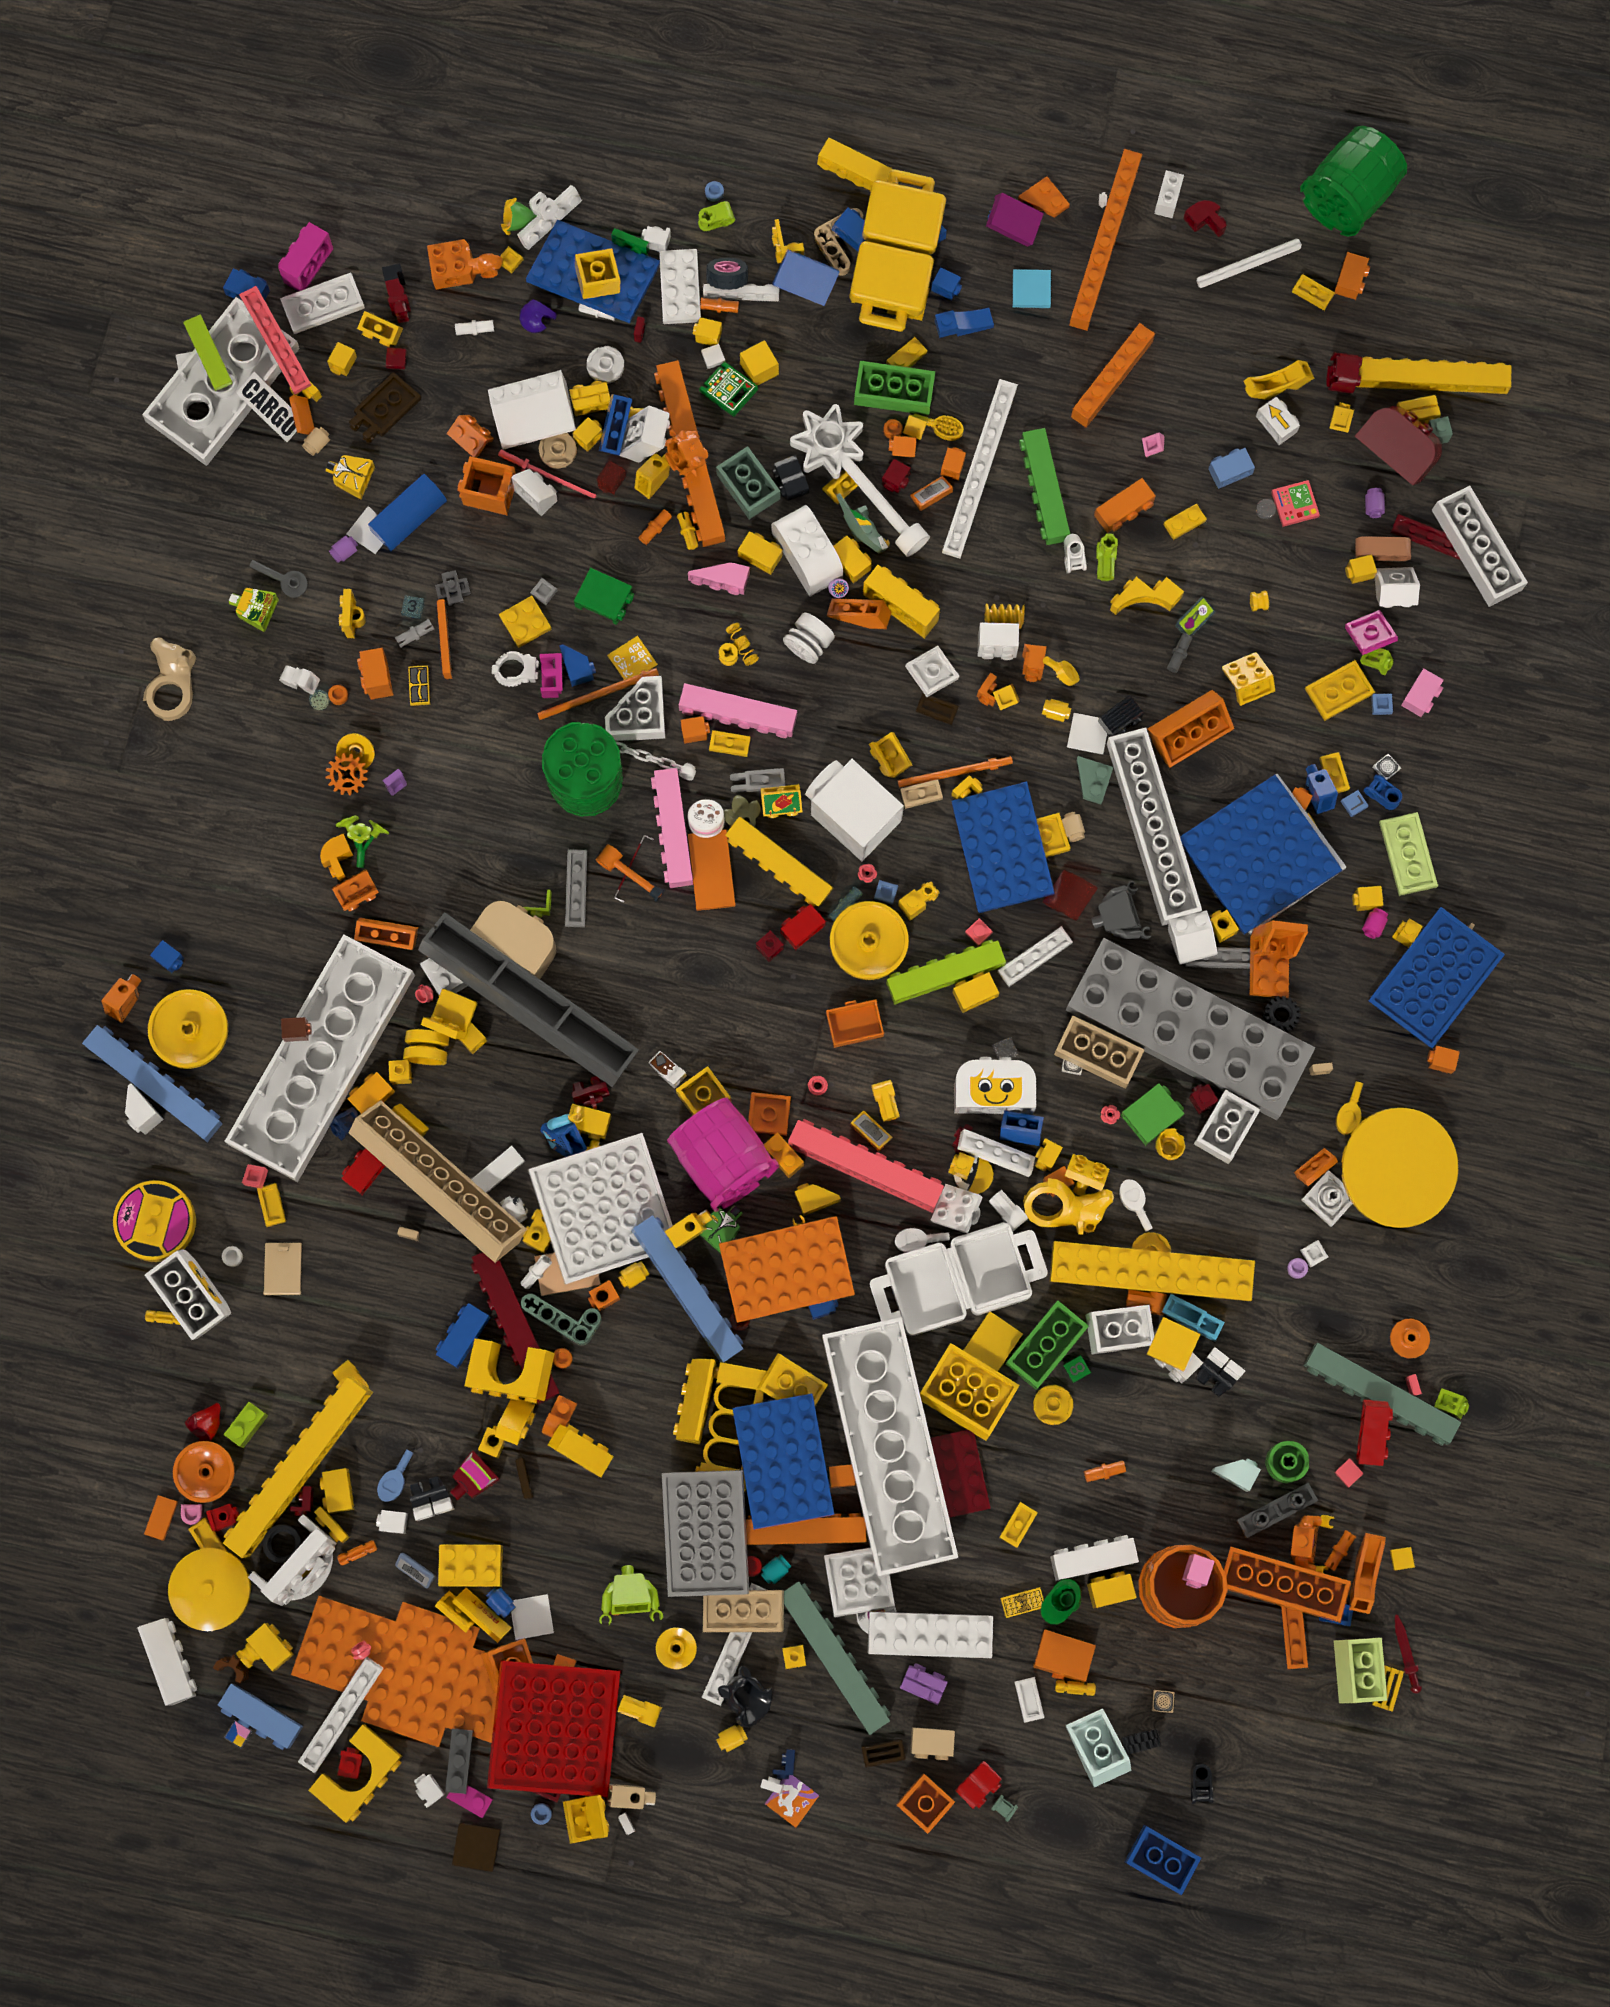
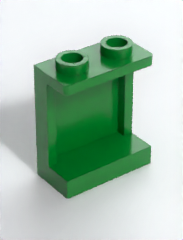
(604, 595)

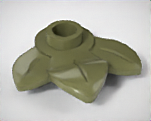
(742, 809)

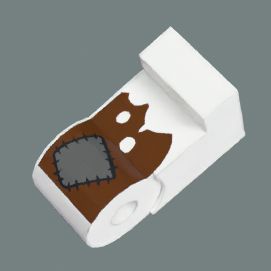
(667, 1069)

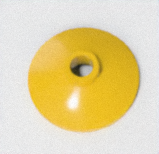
(347, 744)
(665, 1645)

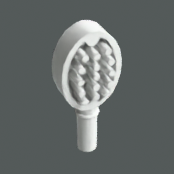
(1134, 1200)
(914, 1239)

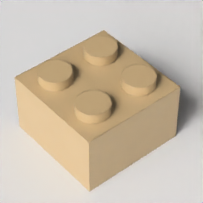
(932, 1742)

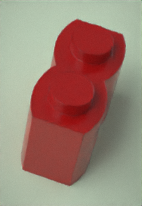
(978, 1785)

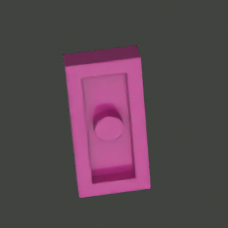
(473, 1801)

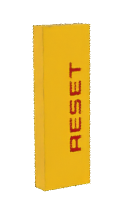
(481, 1615)

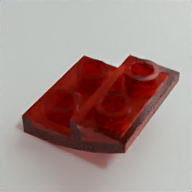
(1070, 895)

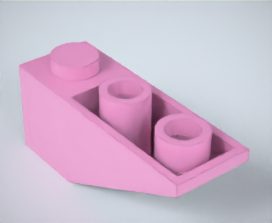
(724, 576)

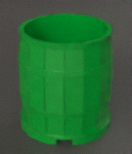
(1354, 180)
(583, 768)

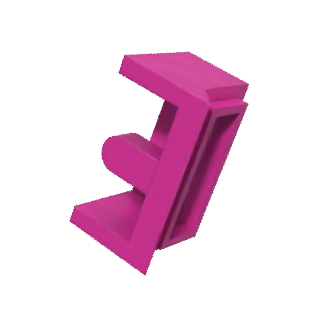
(551, 675)

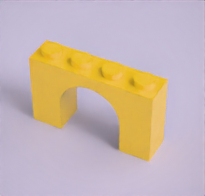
(531, 1383)
(382, 1760)

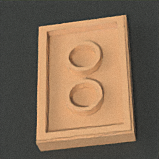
(553, 1282)

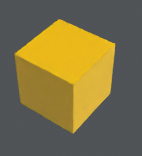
(759, 363)

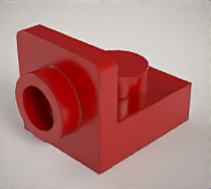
(350, 1763)

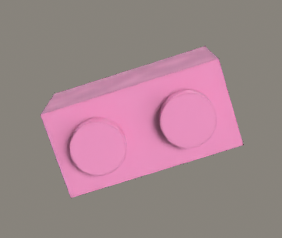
(1422, 693)
(1197, 1571)

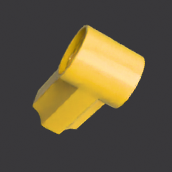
(884, 1095)
(643, 1711)

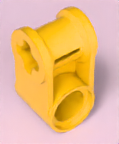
(346, 1370)

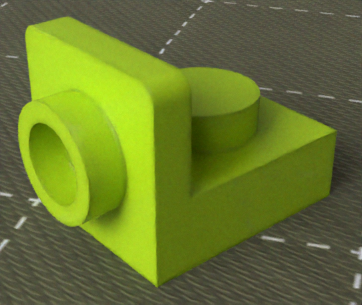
(1378, 659)
(1452, 1403)

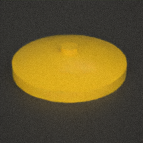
(869, 940)
(188, 1029)
(209, 1589)

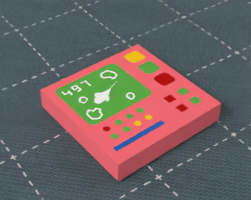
(1295, 503)

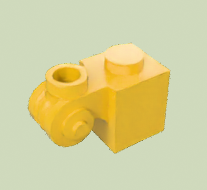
(915, 901)

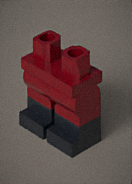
(397, 298)

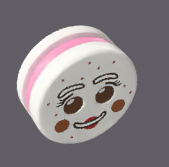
(706, 818)

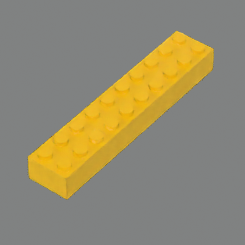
(1152, 1271)
(297, 1467)

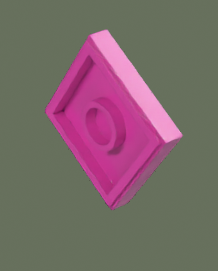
(1371, 632)

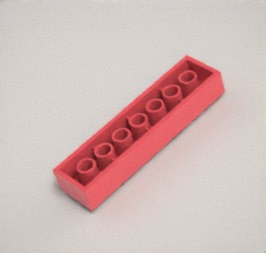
(865, 1166)

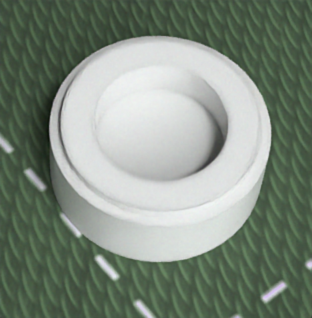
(232, 1256)

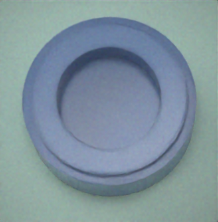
(714, 191)
(541, 1813)

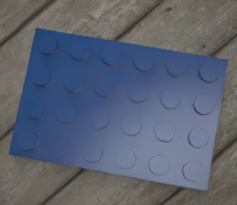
(556, 270)
(1003, 847)
(1436, 977)
(783, 1461)

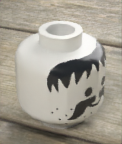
(515, 1208)

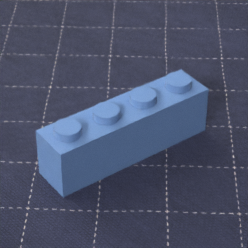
(260, 1716)

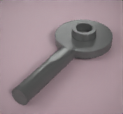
(292, 583)

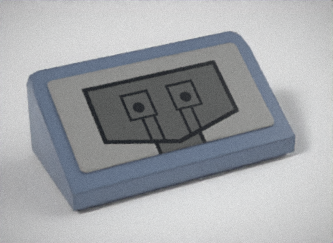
(415, 1570)

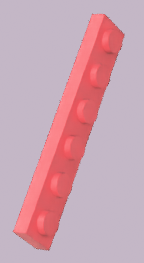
(275, 340)

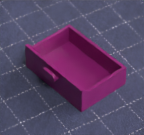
(1014, 219)

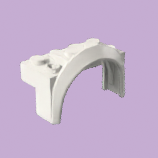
(304, 1558)

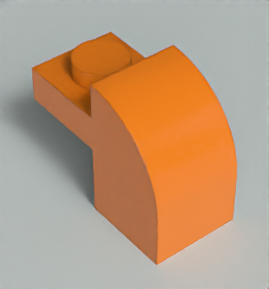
(560, 1414)

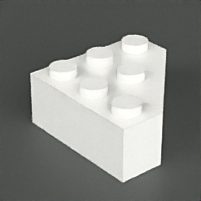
(639, 712)

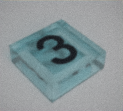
(412, 607)

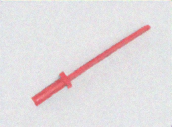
(525, 464)

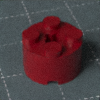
(1343, 373)

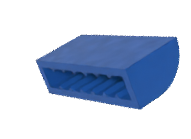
(407, 512)

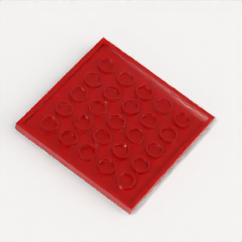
(553, 1729)

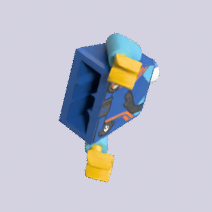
(564, 1135)

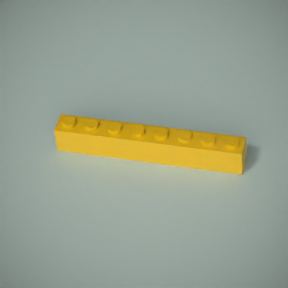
(1435, 375)

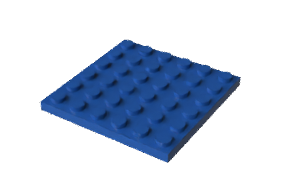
(1259, 854)

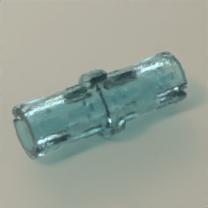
(850, 899)

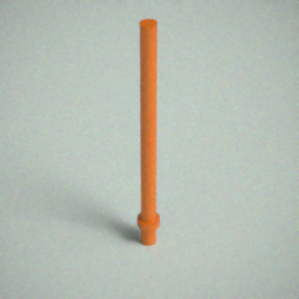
(596, 694)

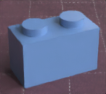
(1231, 467)

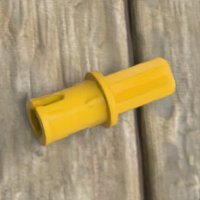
(687, 531)

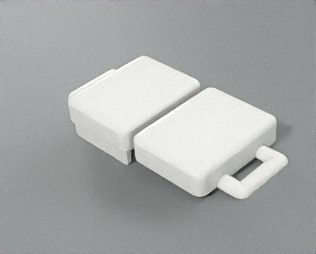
(975, 1273)

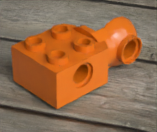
(454, 266)

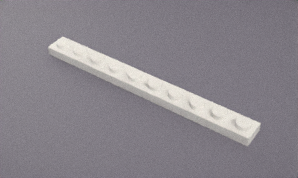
(980, 468)

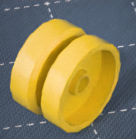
(426, 1047)

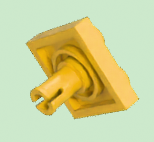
(1086, 1174)

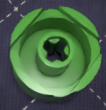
(1284, 1450)

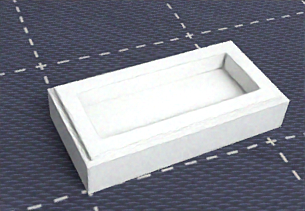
(1029, 1699)

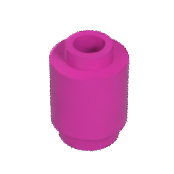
(1375, 923)

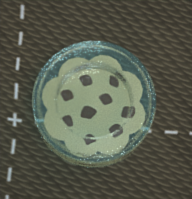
(319, 700)

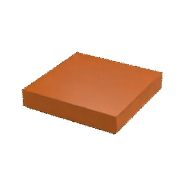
(769, 1113)

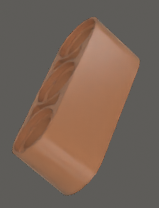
(1384, 548)

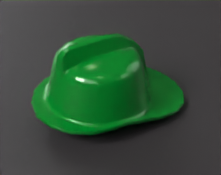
(1061, 1601)

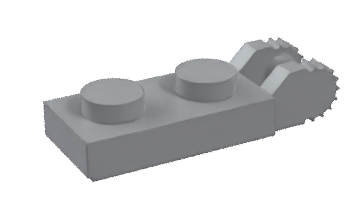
(758, 779)

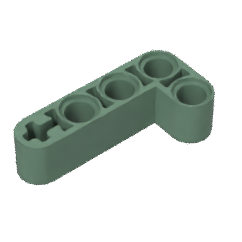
(559, 1316)

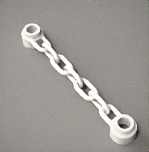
(686, 771)

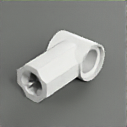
(1009, 1212)

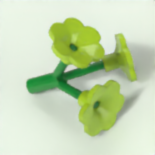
(359, 834)

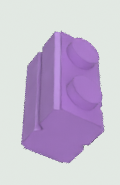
(924, 1684)

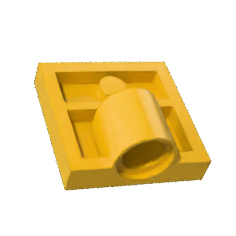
(349, 608)

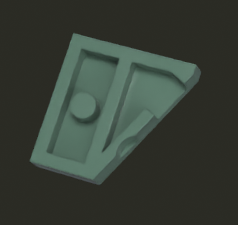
(1093, 779)

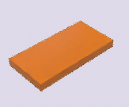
(711, 871)

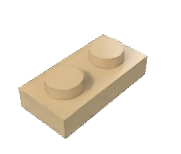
(921, 794)

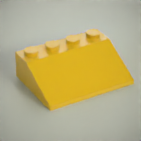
(968, 1391)
(696, 1400)

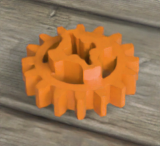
(341, 781)

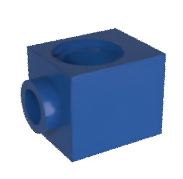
(946, 284)
(167, 957)

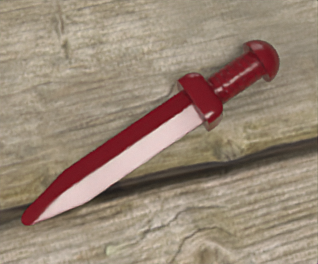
(1410, 1668)

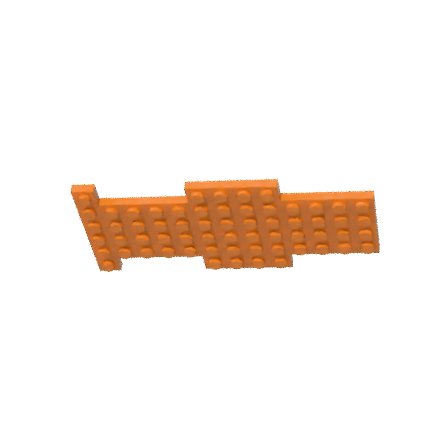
(429, 1671)

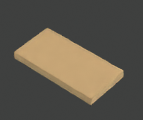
(744, 1613)

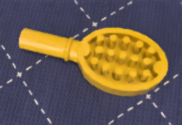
(945, 427)
(1064, 671)
(1350, 1113)

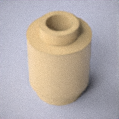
(316, 440)
(1073, 827)

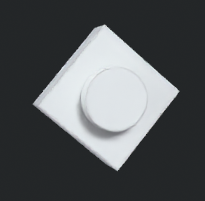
(773, 1785)

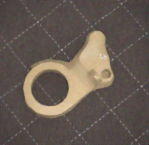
(175, 668)

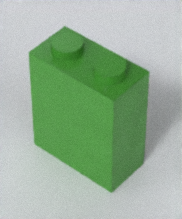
(1152, 1113)

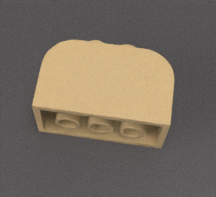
(517, 936)

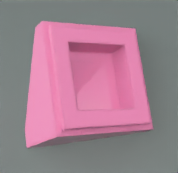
(1153, 444)

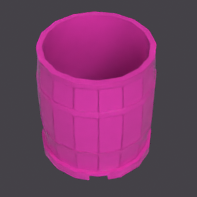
(722, 1153)

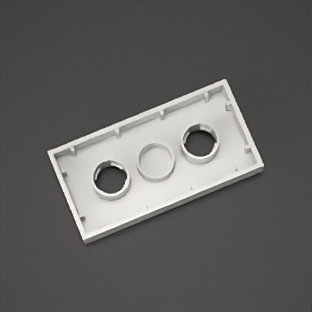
(192, 385)

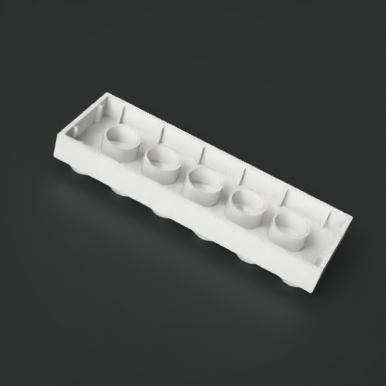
(313, 1077)
(889, 1447)

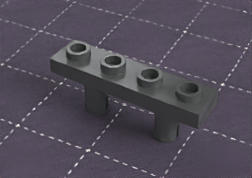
(1277, 1510)

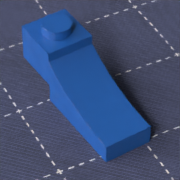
(963, 322)

